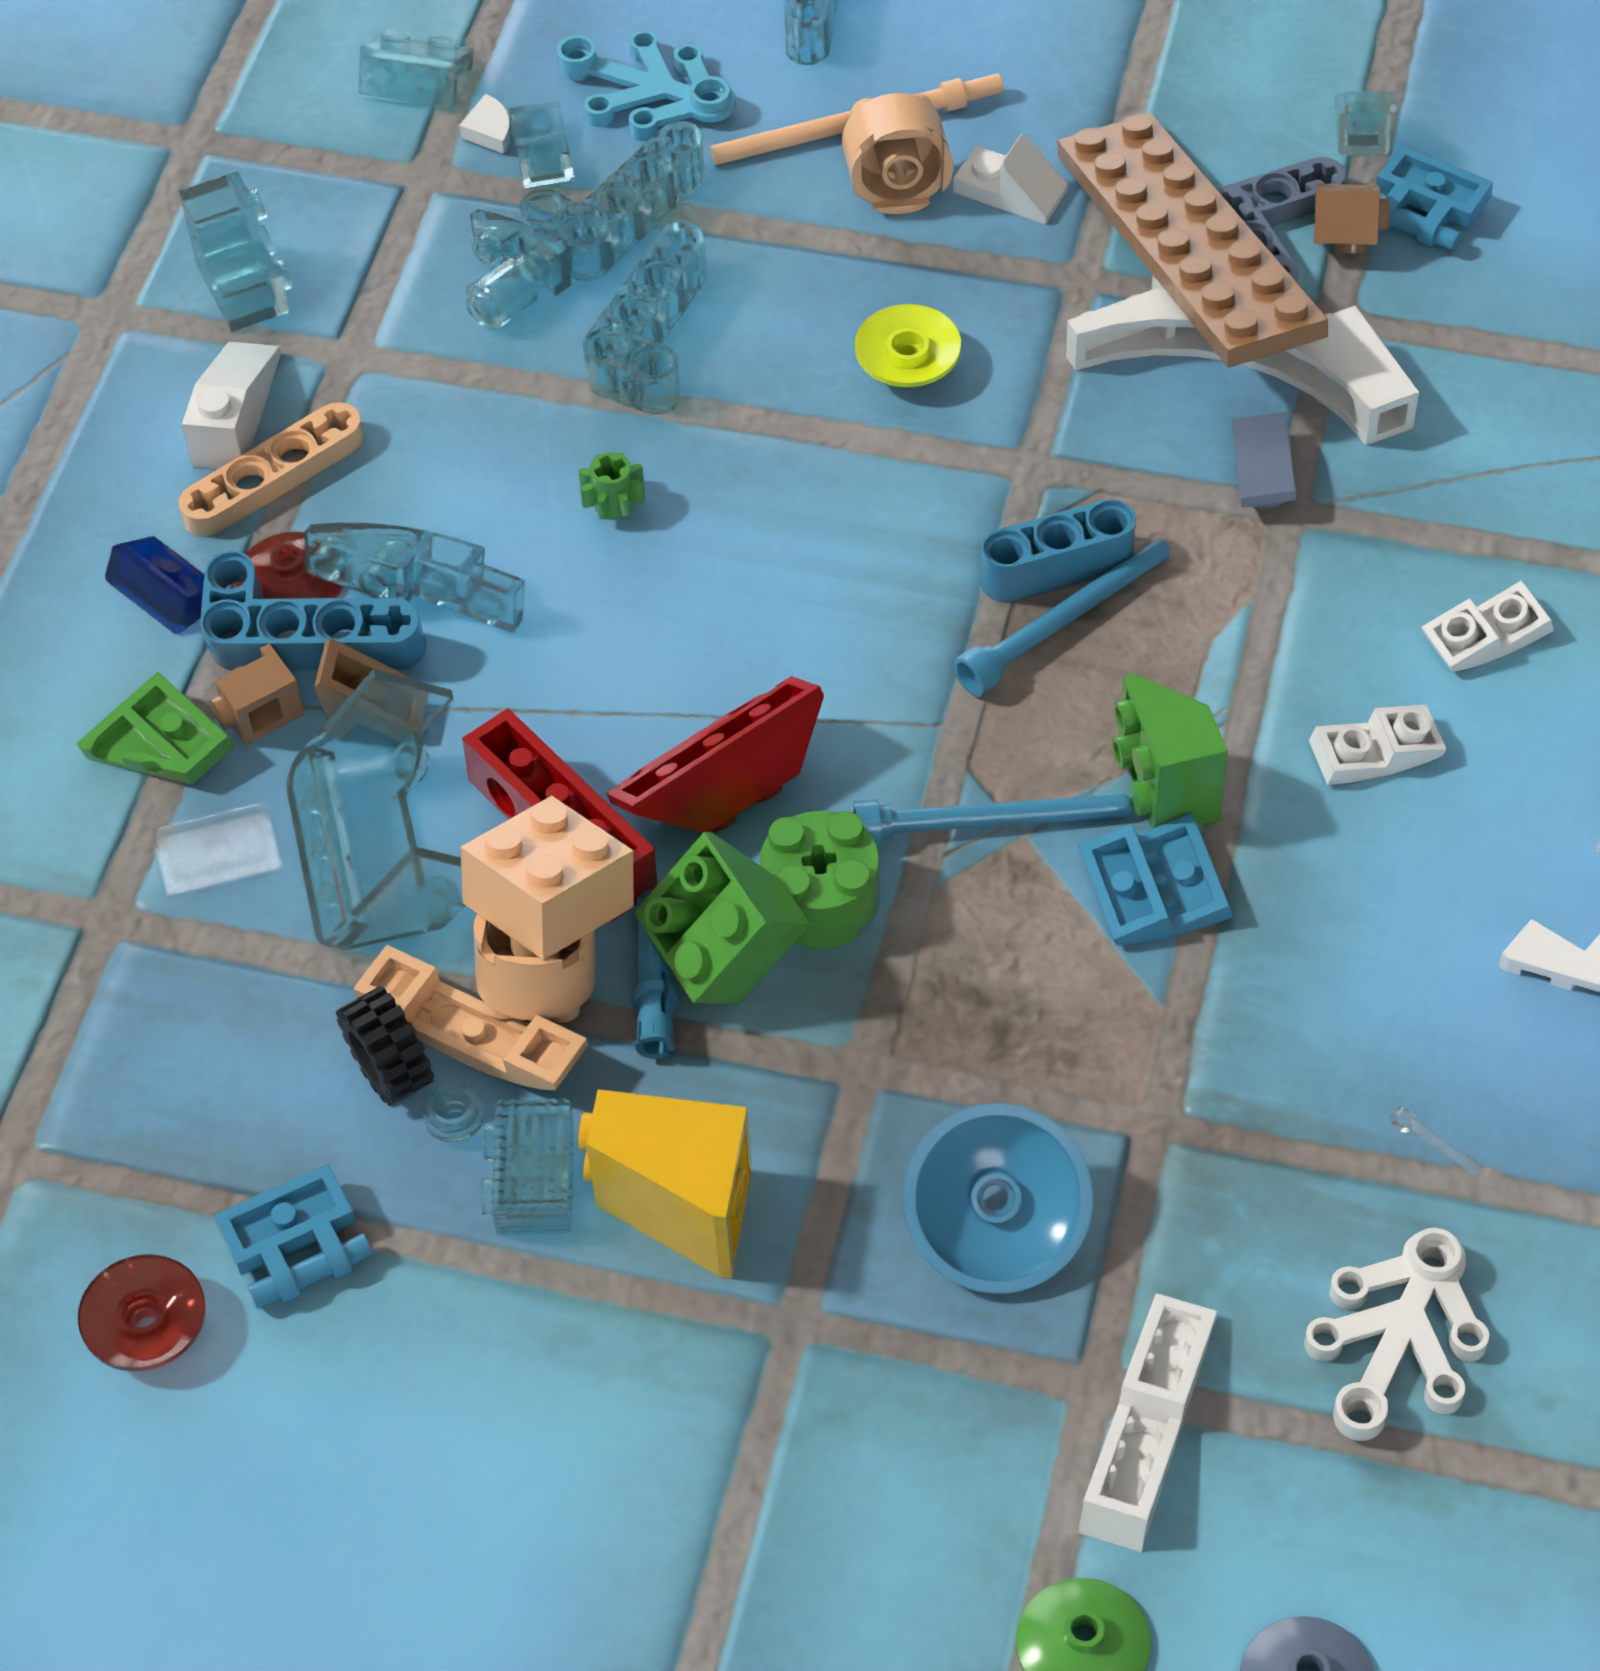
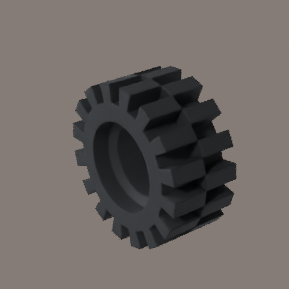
(385, 1045)

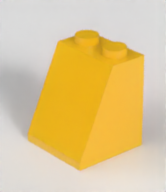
(671, 1171)

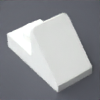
(1014, 183)

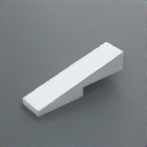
(1146, 1423)

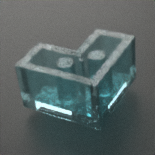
(235, 250)

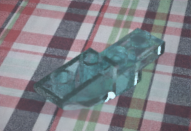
(417, 563)

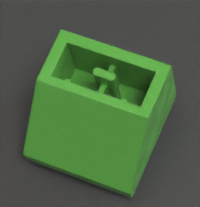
(1170, 753)
(720, 921)

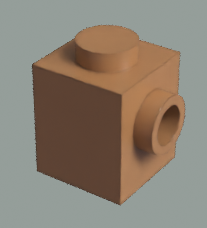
(1349, 216)

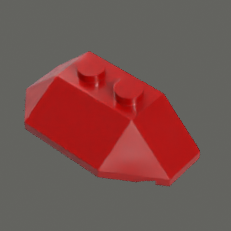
(728, 762)

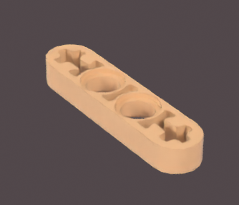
(267, 463)

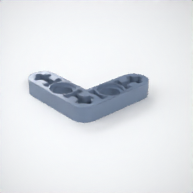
(1295, 182)

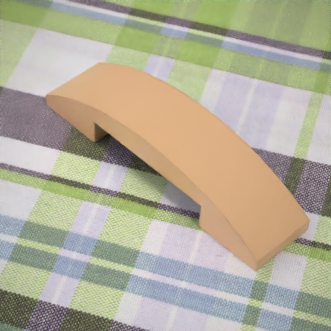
(458, 1026)

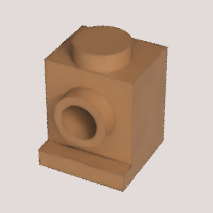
(257, 697)

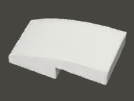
(1483, 633)
(1386, 745)

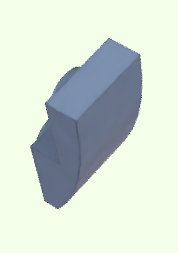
(1264, 460)

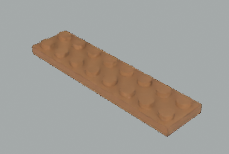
(1192, 240)

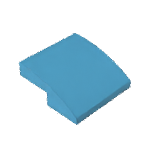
(1155, 881)

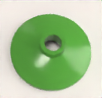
(1047, 1624)

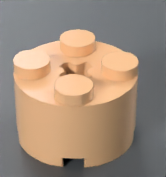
(897, 152)
(523, 985)

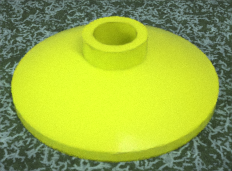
(907, 345)

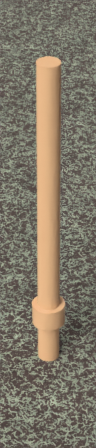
(950, 95)

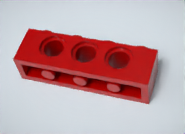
(520, 770)

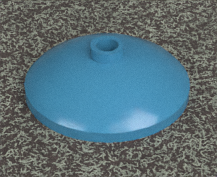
(1044, 1205)

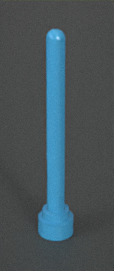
(981, 668)
(883, 821)

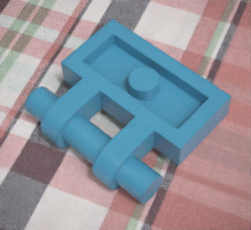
(1436, 189)
(286, 1220)

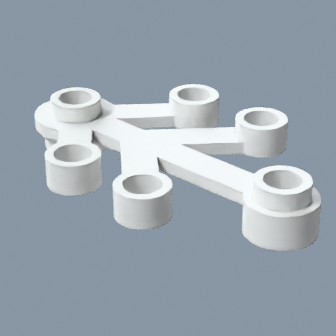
(1402, 1324)

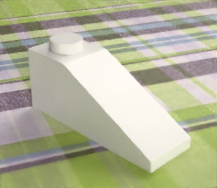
(229, 403)

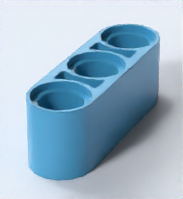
(1056, 550)

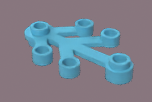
(706, 98)

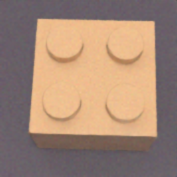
(547, 877)

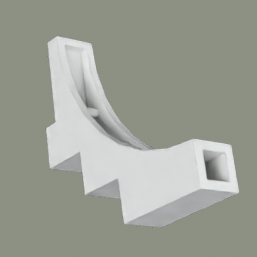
(1344, 372)

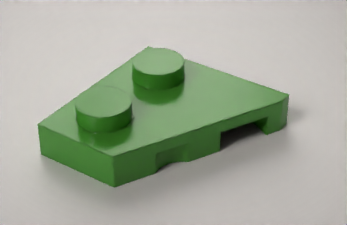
(158, 735)

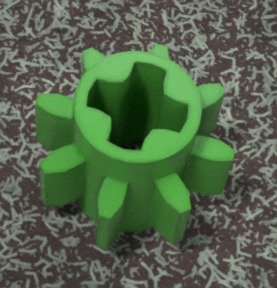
(612, 485)

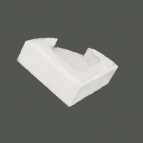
(487, 125)

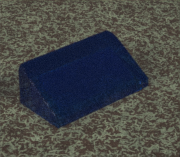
(157, 581)

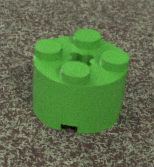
(829, 871)

